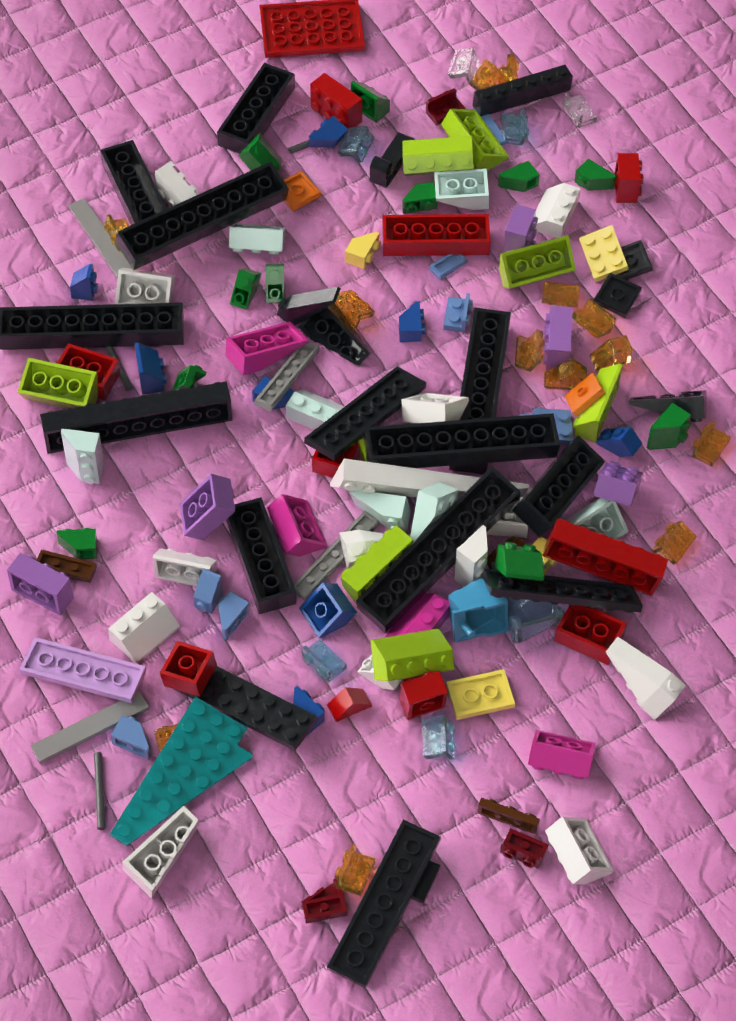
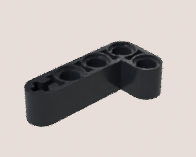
(386, 167)

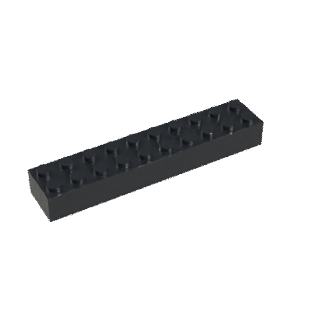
(201, 215)
(91, 326)
(484, 370)
(142, 415)
(463, 441)
(436, 549)

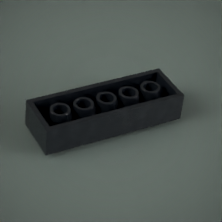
(256, 107)
(131, 181)
(558, 486)
(261, 556)

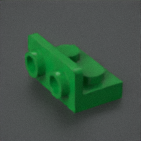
(188, 377)

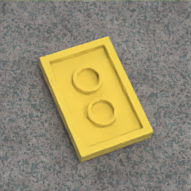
(603, 253)
(480, 694)

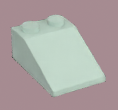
(463, 188)
(430, 506)
(386, 508)

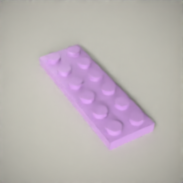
(83, 670)

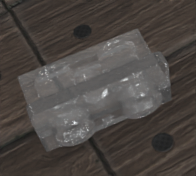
(464, 64)
(579, 110)

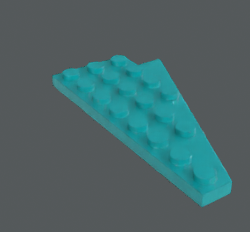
(192, 761)

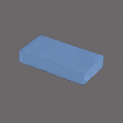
(447, 265)

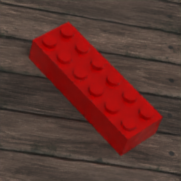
(436, 235)
(605, 557)

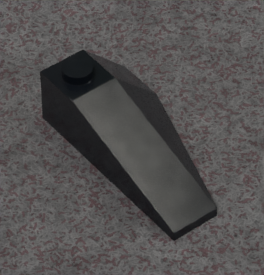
(304, 305)
(336, 334)
(690, 401)

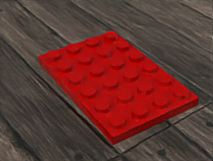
(311, 28)

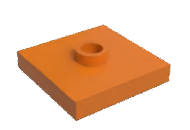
(300, 191)
(584, 394)

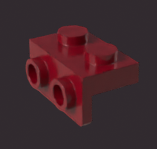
(439, 106)
(523, 848)

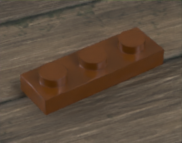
(73, 567)
(508, 815)

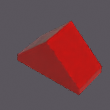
(348, 702)

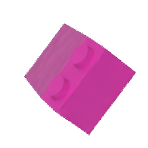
(263, 347)

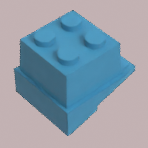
(476, 612)

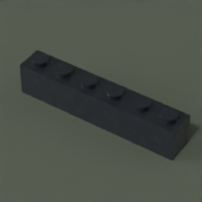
(522, 90)

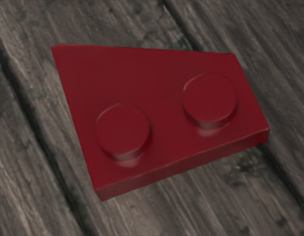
(325, 904)

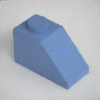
(208, 591)
(231, 613)
(130, 736)

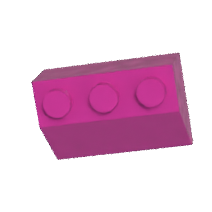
(296, 525)
(426, 614)
(561, 754)

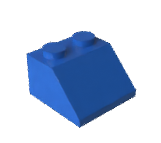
(150, 369)
(327, 609)

